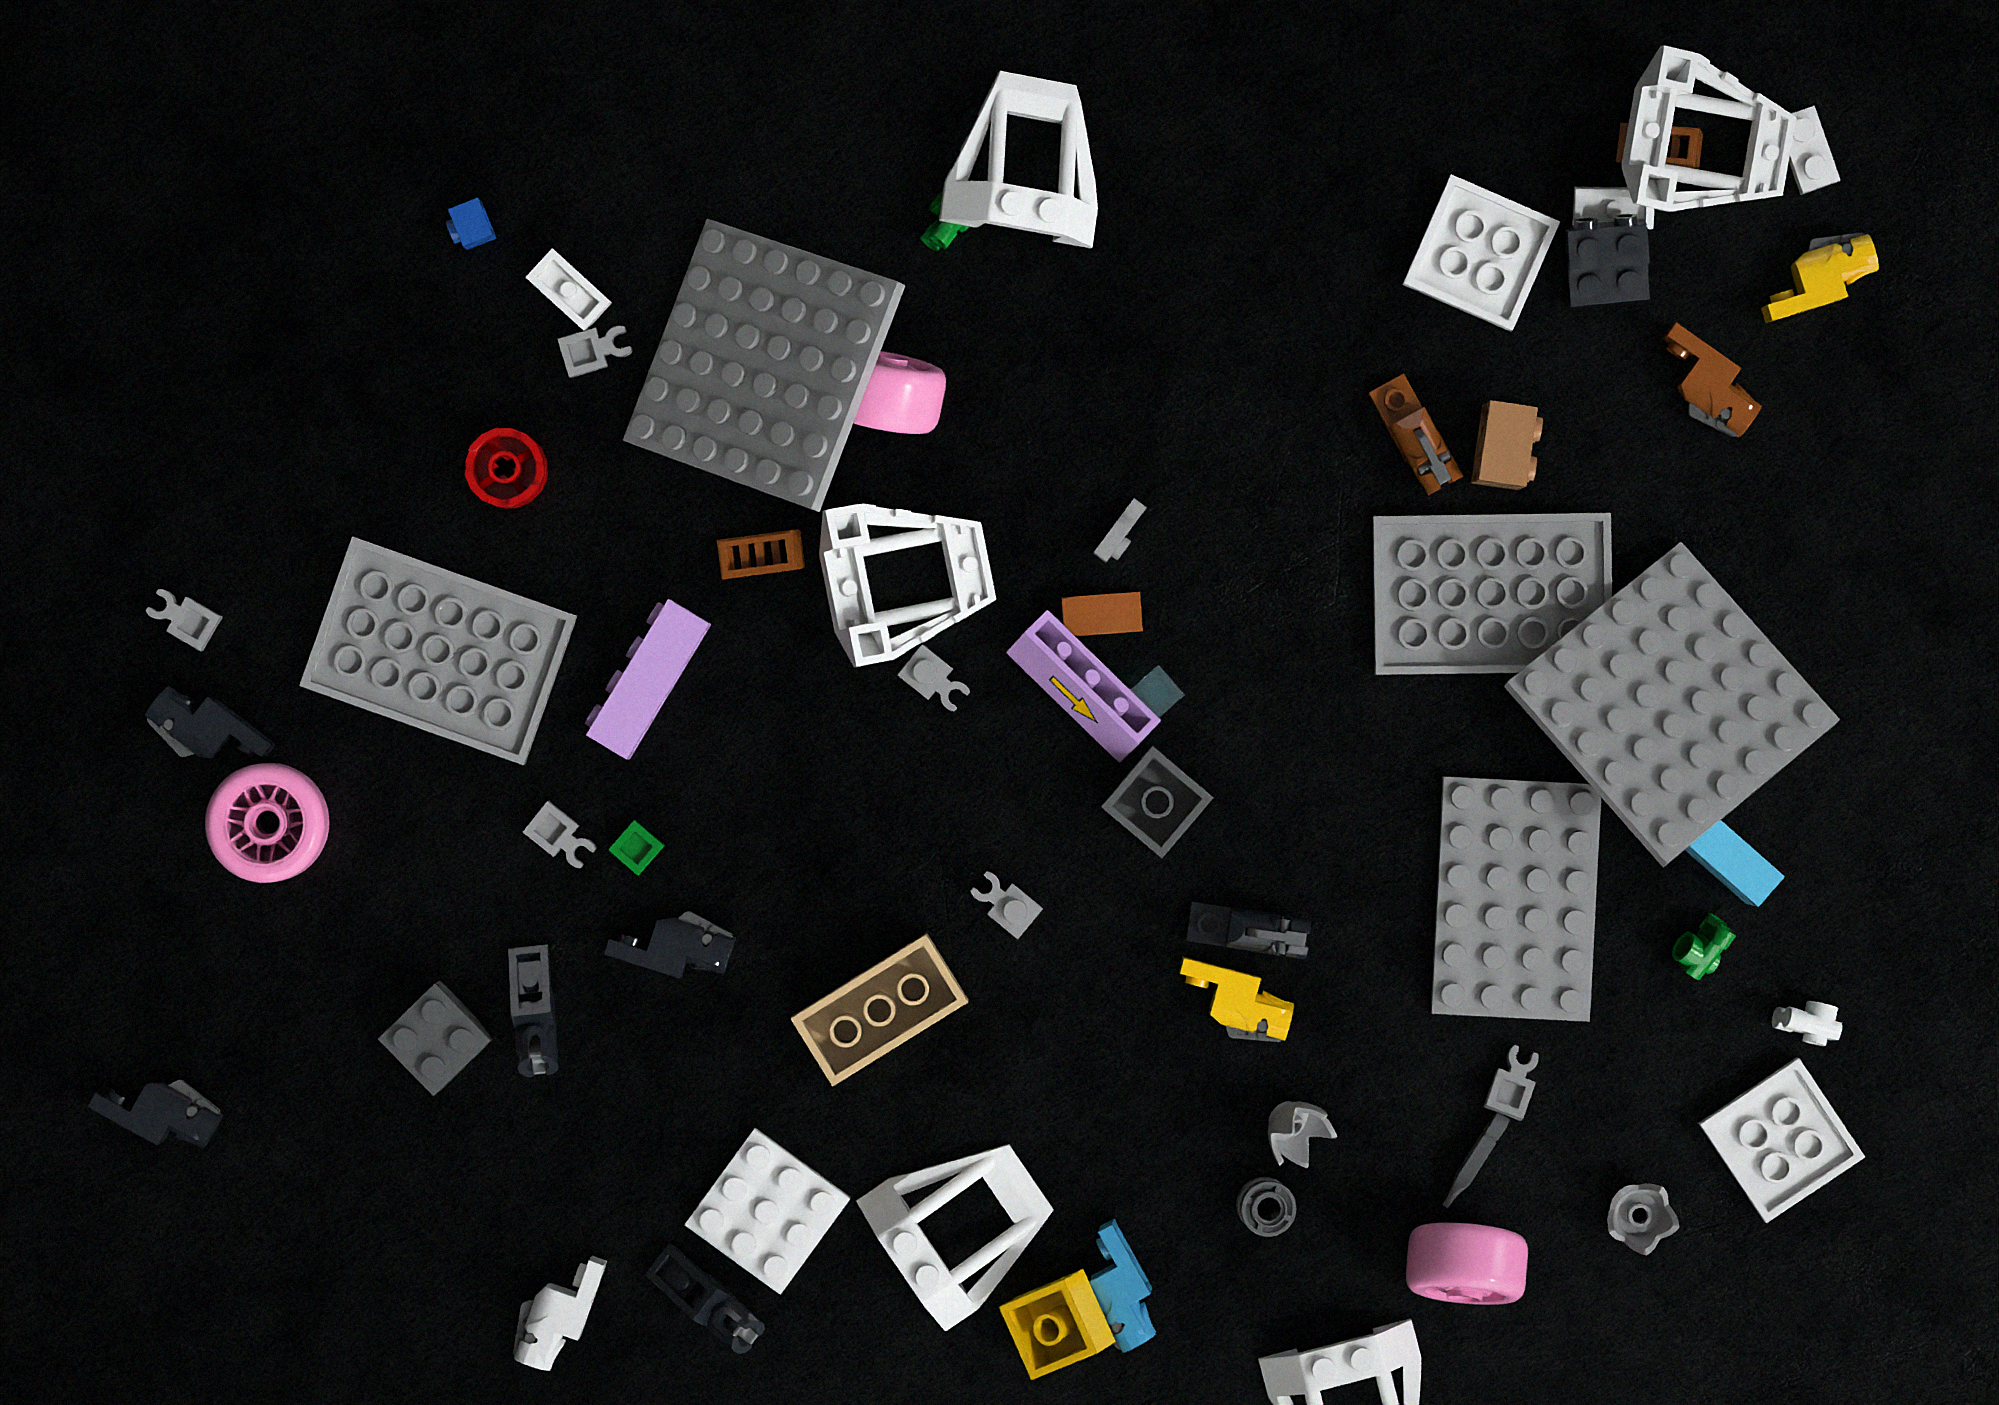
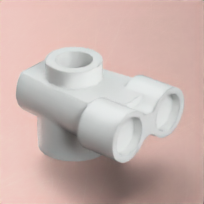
(1815, 1022)

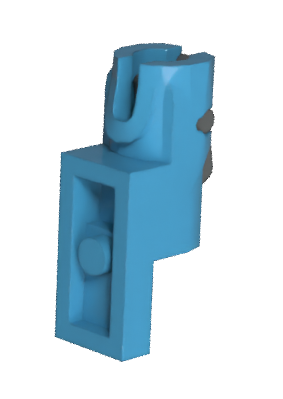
(1120, 1289)

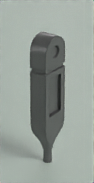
(1477, 1156)

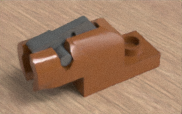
(1709, 385)
(1415, 434)

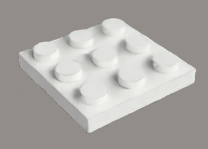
(1481, 253)
(1781, 1140)
(767, 1211)

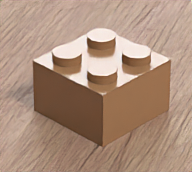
(1506, 445)

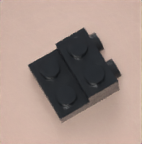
(1607, 260)

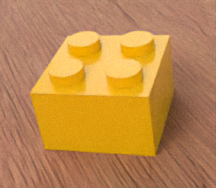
(1057, 1324)

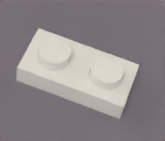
(1810, 153)
(1606, 203)
(568, 290)

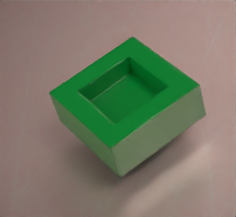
(636, 847)

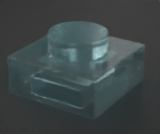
(1157, 691)

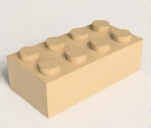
(879, 1009)

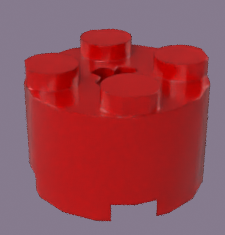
(513, 446)

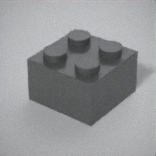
(1156, 801)
(436, 1038)

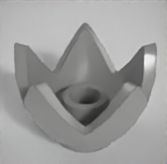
(1292, 1126)
(1659, 1218)

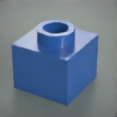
(470, 224)

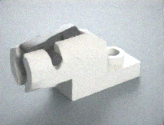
(556, 1314)

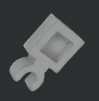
(587, 352)
(1115, 541)
(190, 621)
(928, 674)
(555, 831)
(1011, 907)
(1510, 1089)

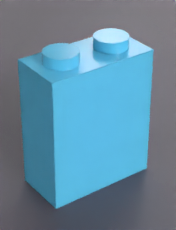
(1735, 864)

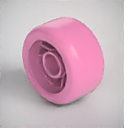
(902, 395)
(236, 829)
(1467, 1263)

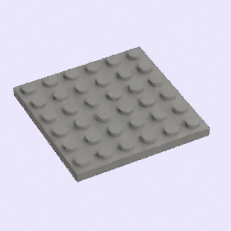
(764, 364)
(1671, 703)

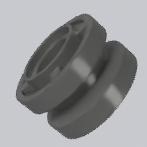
(1282, 1214)

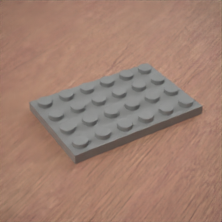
(1483, 588)
(438, 650)
(1515, 899)

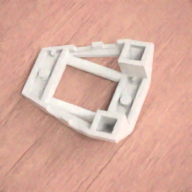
(1669, 85)
(1020, 207)
(841, 553)
(914, 1254)
(1345, 1363)

